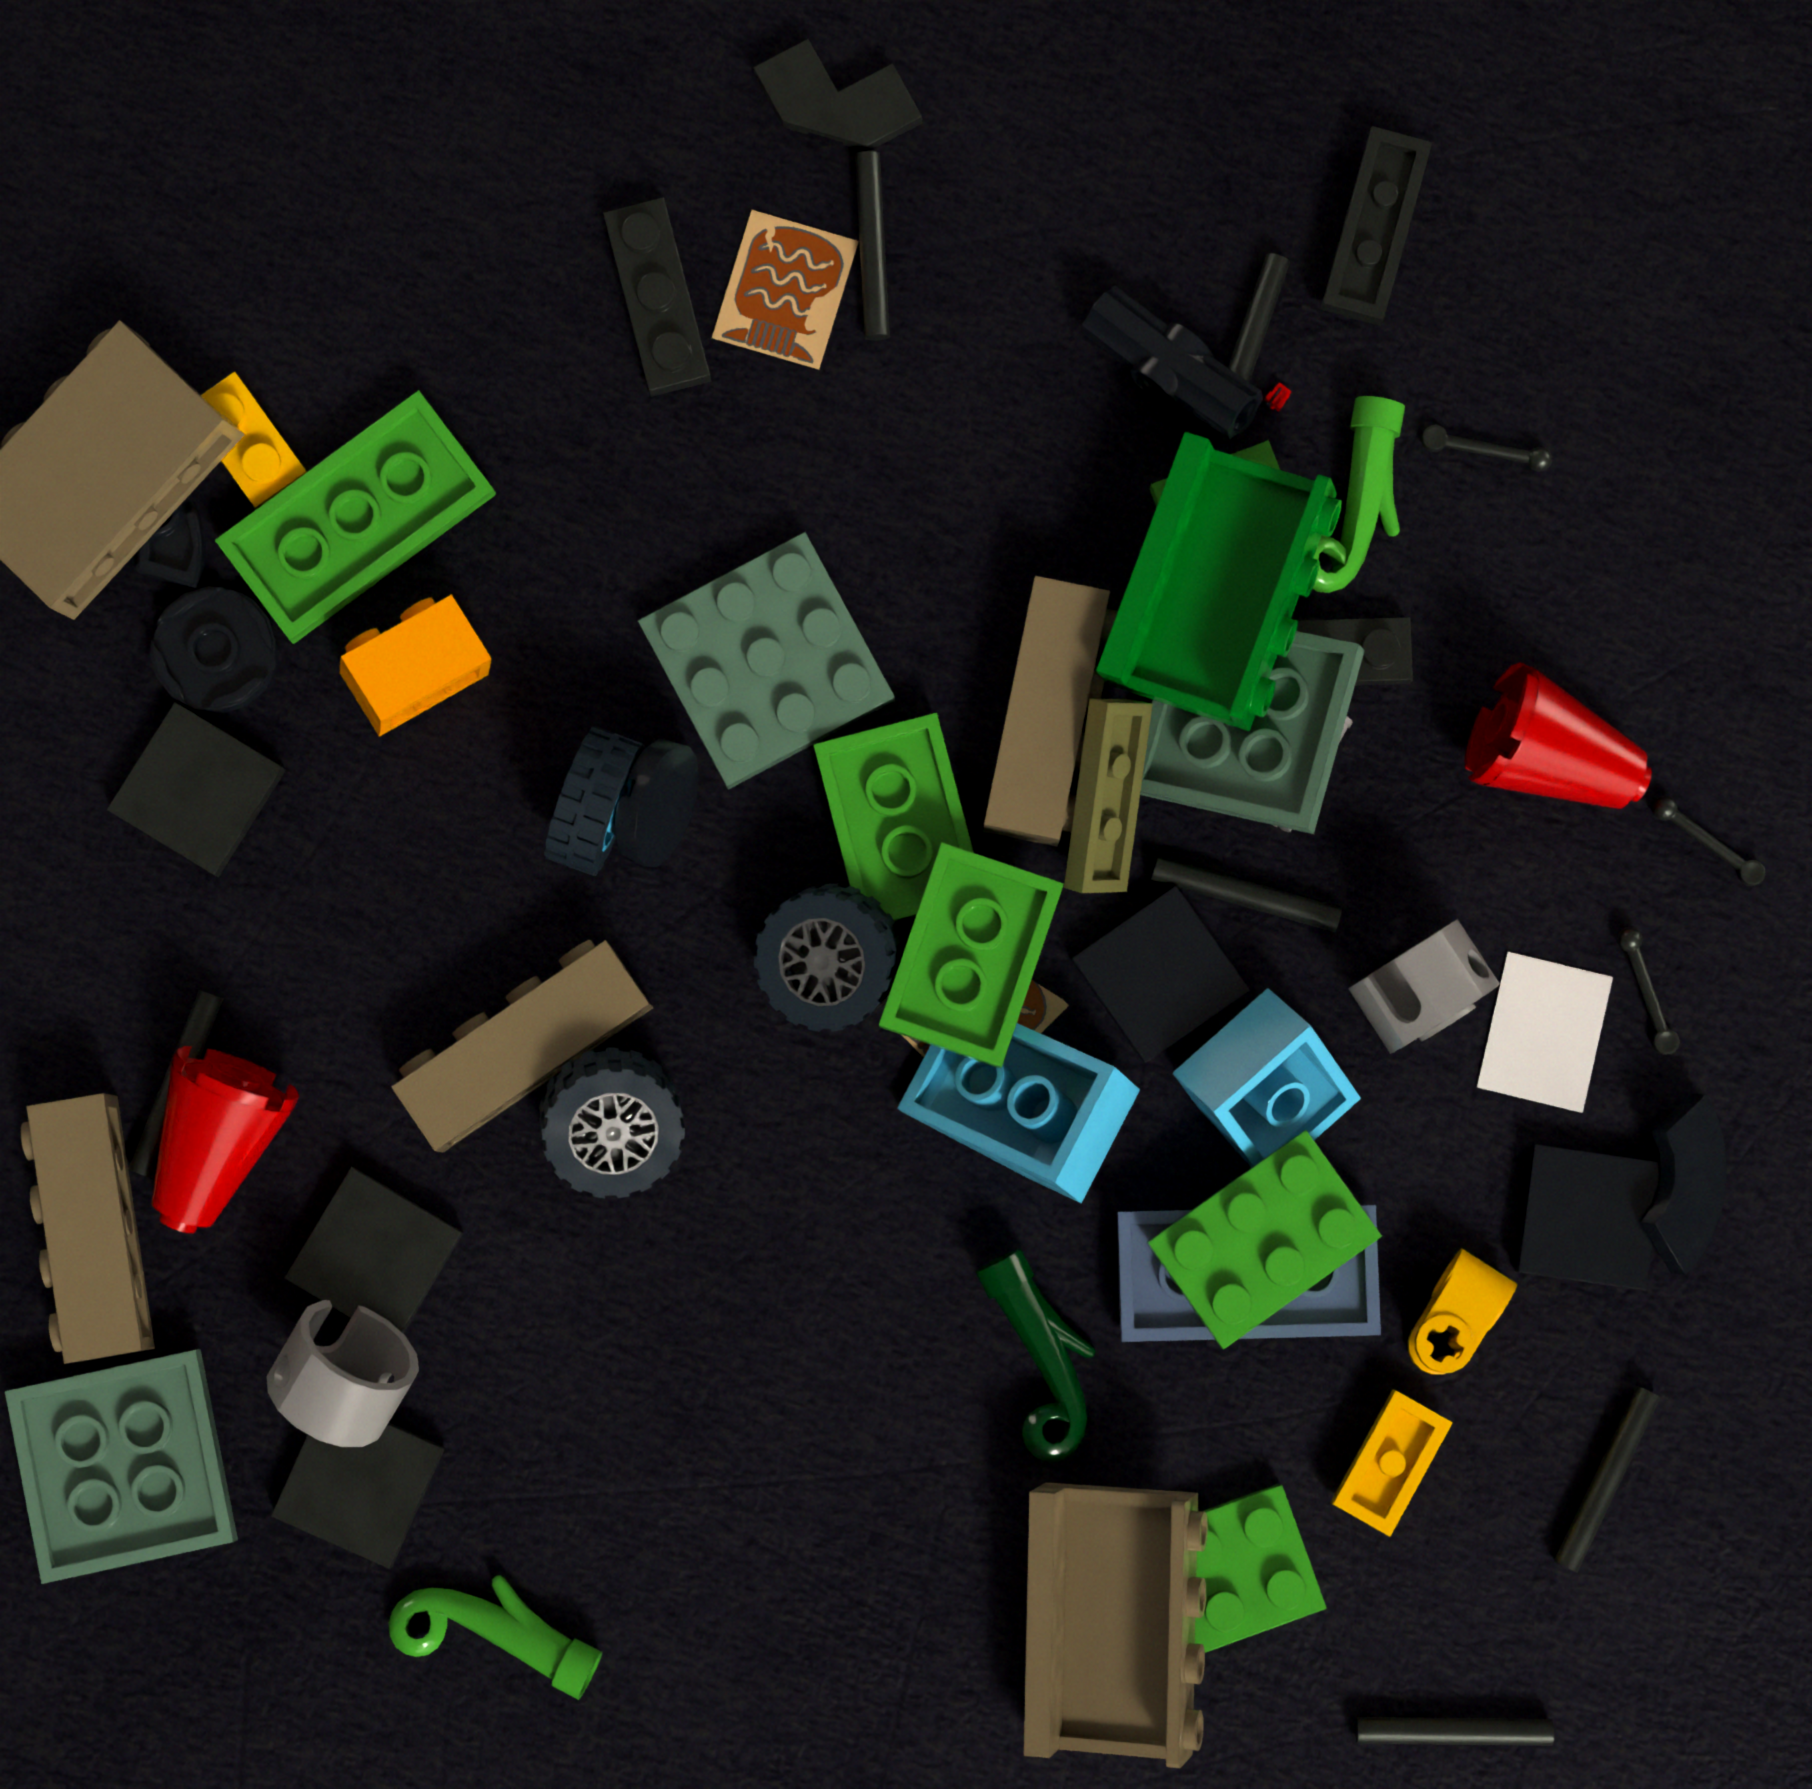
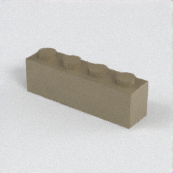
(1048, 710)
(520, 1046)
(88, 1228)

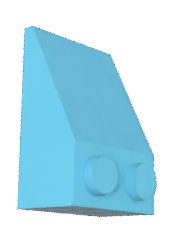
(1039, 1114)

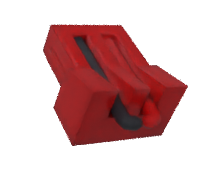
(1277, 397)

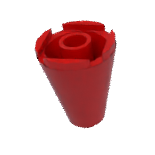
(1553, 746)
(213, 1133)

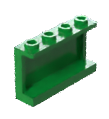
(1218, 584)

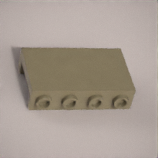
(102, 468)
(1113, 1622)

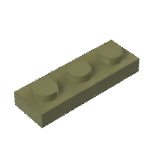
(1108, 795)

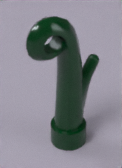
(1045, 1338)

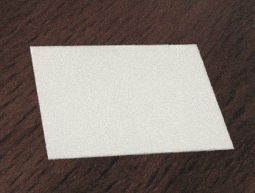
(1545, 1032)

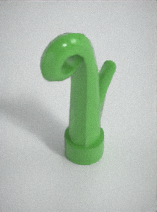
(1370, 491)
(511, 1628)

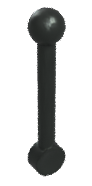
(1436, 439)
(1748, 872)
(1664, 1040)

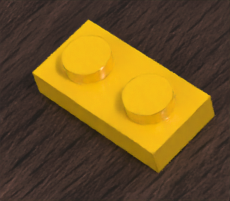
(262, 458)
(1391, 1462)

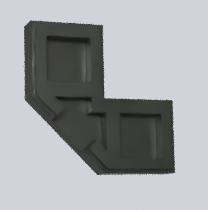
(857, 116)

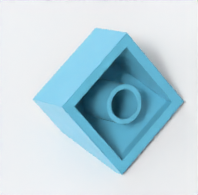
(1266, 1079)

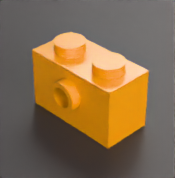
(413, 663)

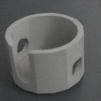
(1425, 988)
(342, 1388)

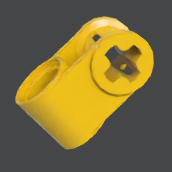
(1466, 1305)

